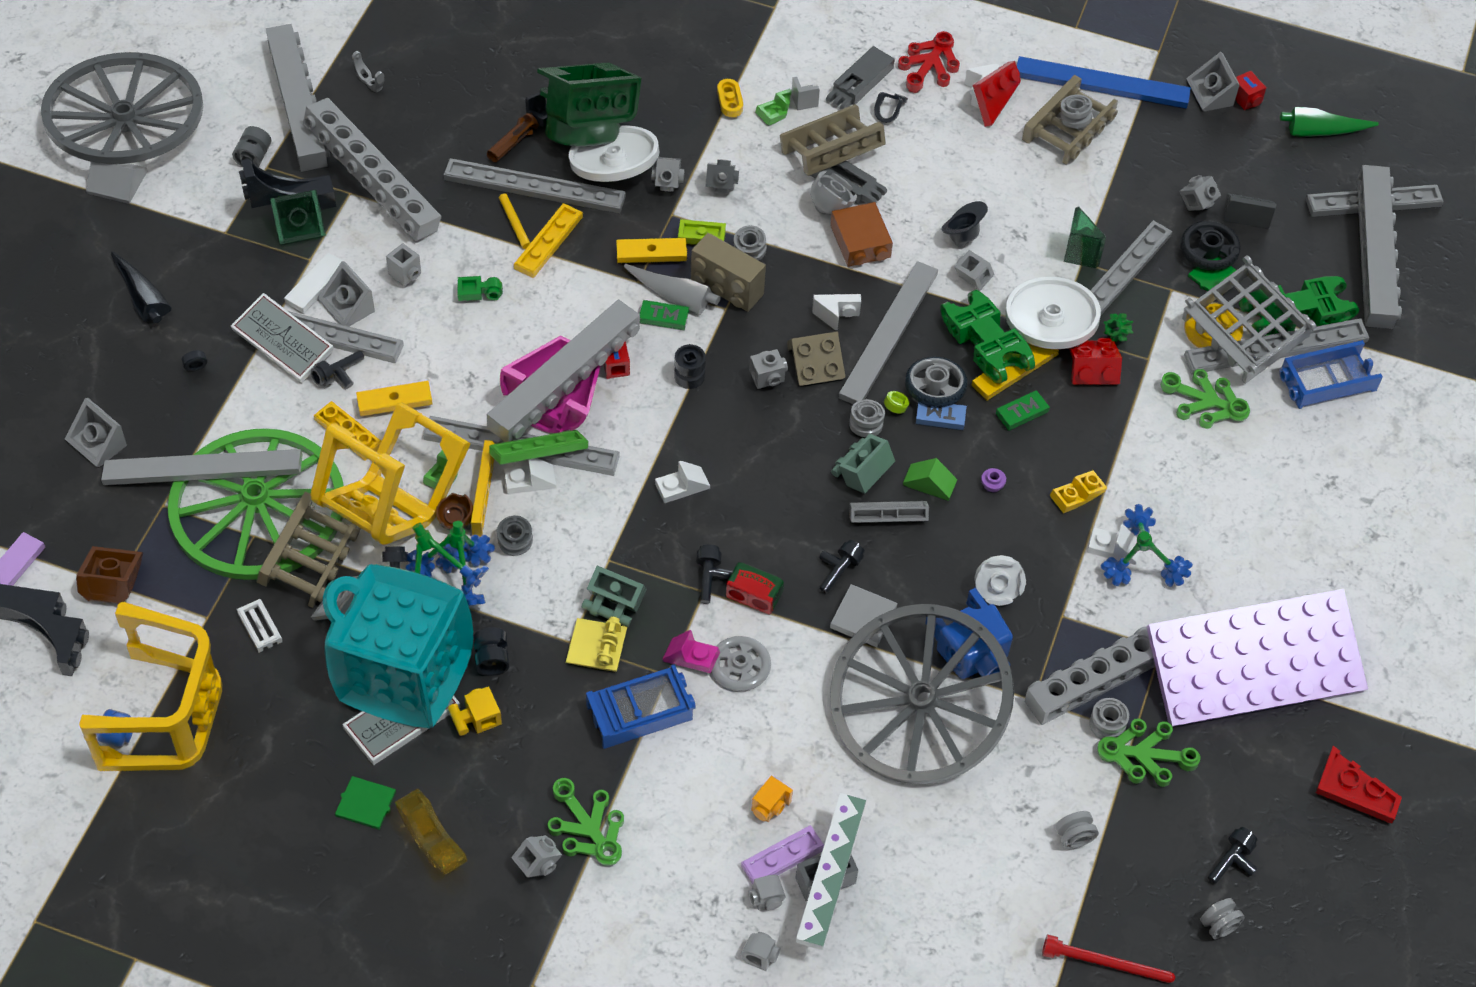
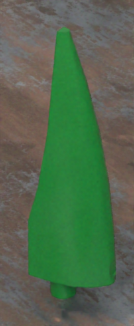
(1321, 123)

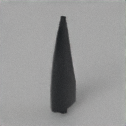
(145, 297)

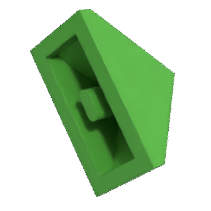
(931, 478)

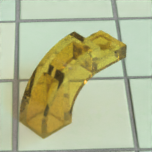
(429, 832)

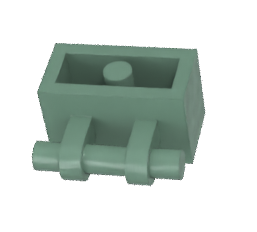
(864, 463)
(615, 589)

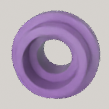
(993, 485)

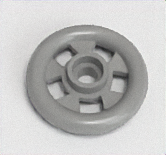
(747, 681)

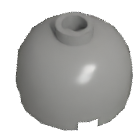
(831, 193)

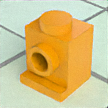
(771, 799)

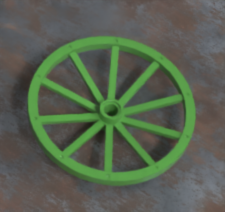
(246, 501)

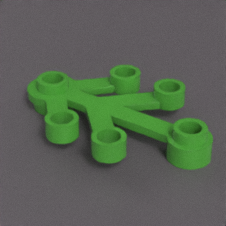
(1207, 399)
(1145, 753)
(588, 826)

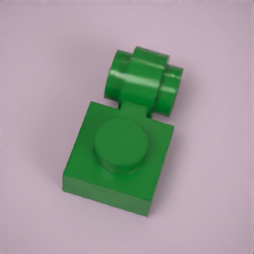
(472, 288)

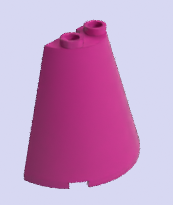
(571, 408)

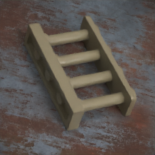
(1048, 116)
(838, 150)
(284, 550)

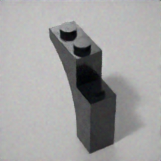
(264, 185)
(46, 614)

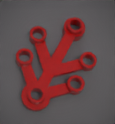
(941, 43)

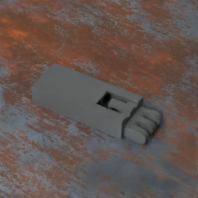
(870, 69)
(870, 189)

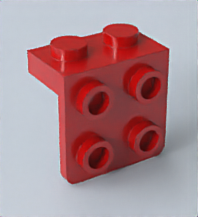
(1096, 362)

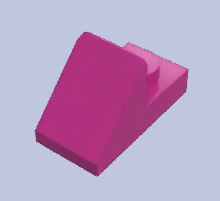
(691, 654)

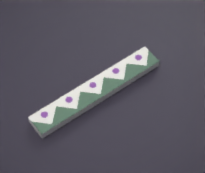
(831, 871)

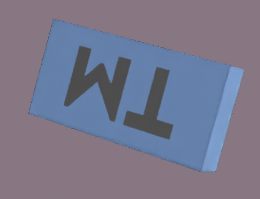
(946, 417)

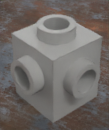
(673, 166)
(1200, 193)
(768, 368)
(537, 856)

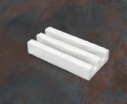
(267, 641)

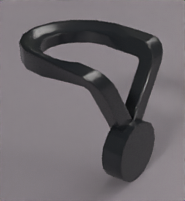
(900, 98)

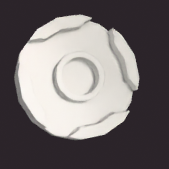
(1000, 580)

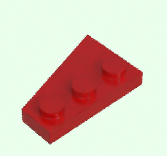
(996, 90)
(1351, 786)

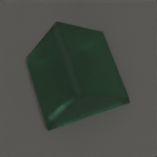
(298, 216)
(1084, 241)

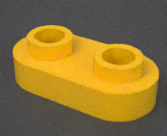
(730, 97)

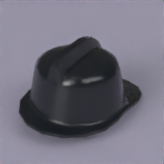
(965, 223)

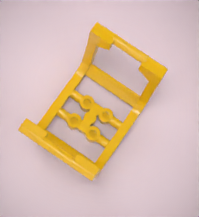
(367, 511)
(199, 698)

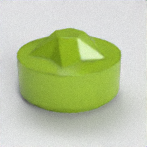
(896, 402)

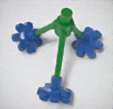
(1140, 521)
(476, 548)
(447, 558)

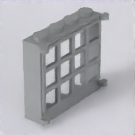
(1222, 339)

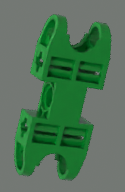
(1315, 301)
(993, 346)

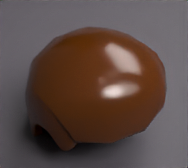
(453, 509)

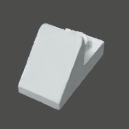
(974, 75)
(832, 306)
(534, 477)
(685, 482)
(1113, 544)

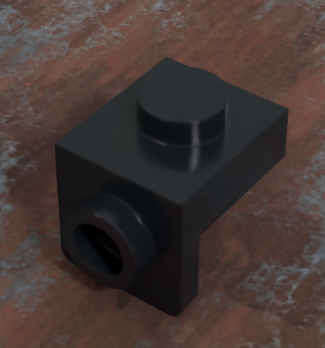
(537, 107)

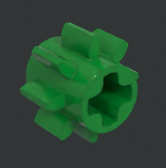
(1120, 321)

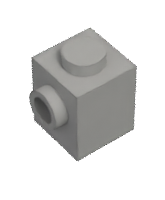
(403, 264)

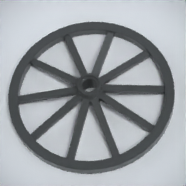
(122, 113)
(928, 706)

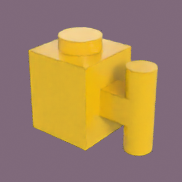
(480, 710)

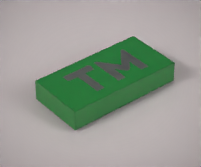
(664, 315)
(1022, 410)

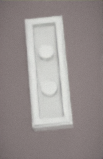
(311, 286)

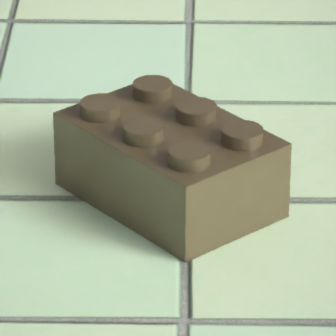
(728, 272)

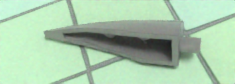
(677, 290)

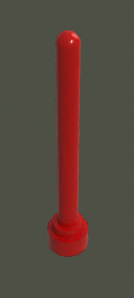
(1055, 947)

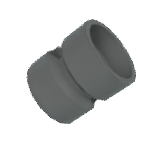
(252, 145)

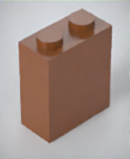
(861, 234)

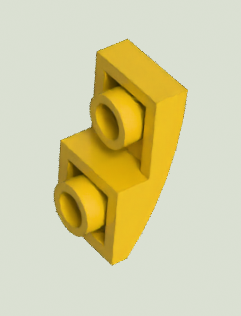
(1079, 492)

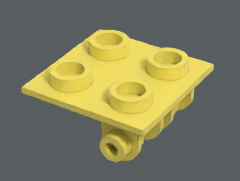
(597, 644)

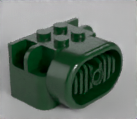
(589, 102)

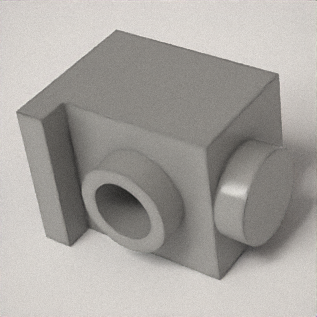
(974, 269)

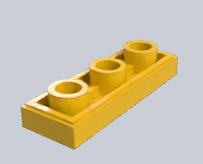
(651, 250)
(387, 398)
(334, 414)

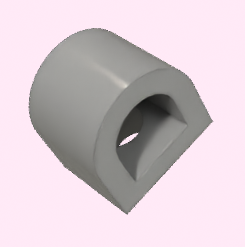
(767, 892)
(760, 950)

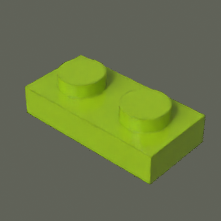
(696, 230)

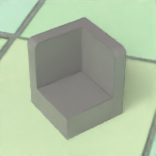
(805, 96)

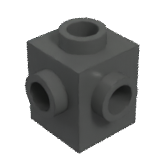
(713, 179)

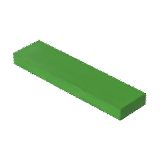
(538, 447)

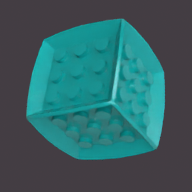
(397, 644)

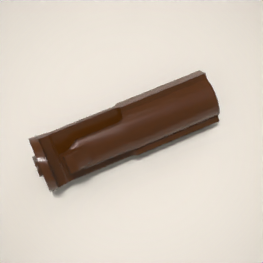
(508, 141)

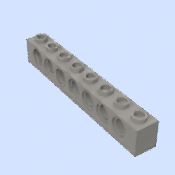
(372, 169)

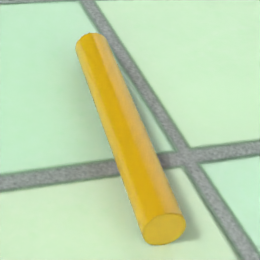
(514, 220)

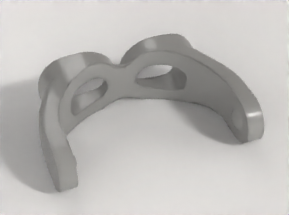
(361, 69)

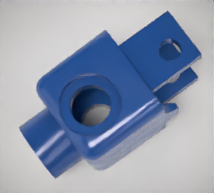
(954, 635)

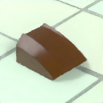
(108, 574)

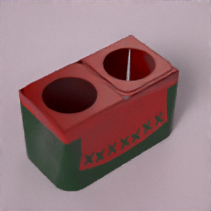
(754, 588)

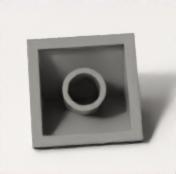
(1214, 84)
(115, 181)
(347, 296)
(95, 434)

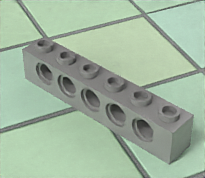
(1048, 706)

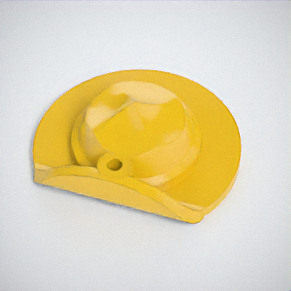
(1226, 320)

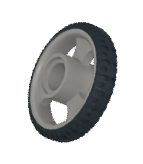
(935, 384)

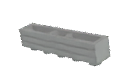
(889, 511)

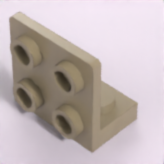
(817, 358)

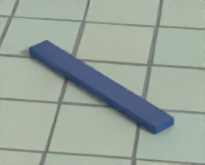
(1104, 82)

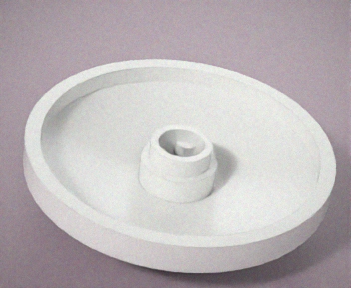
(626, 157)
(1053, 312)

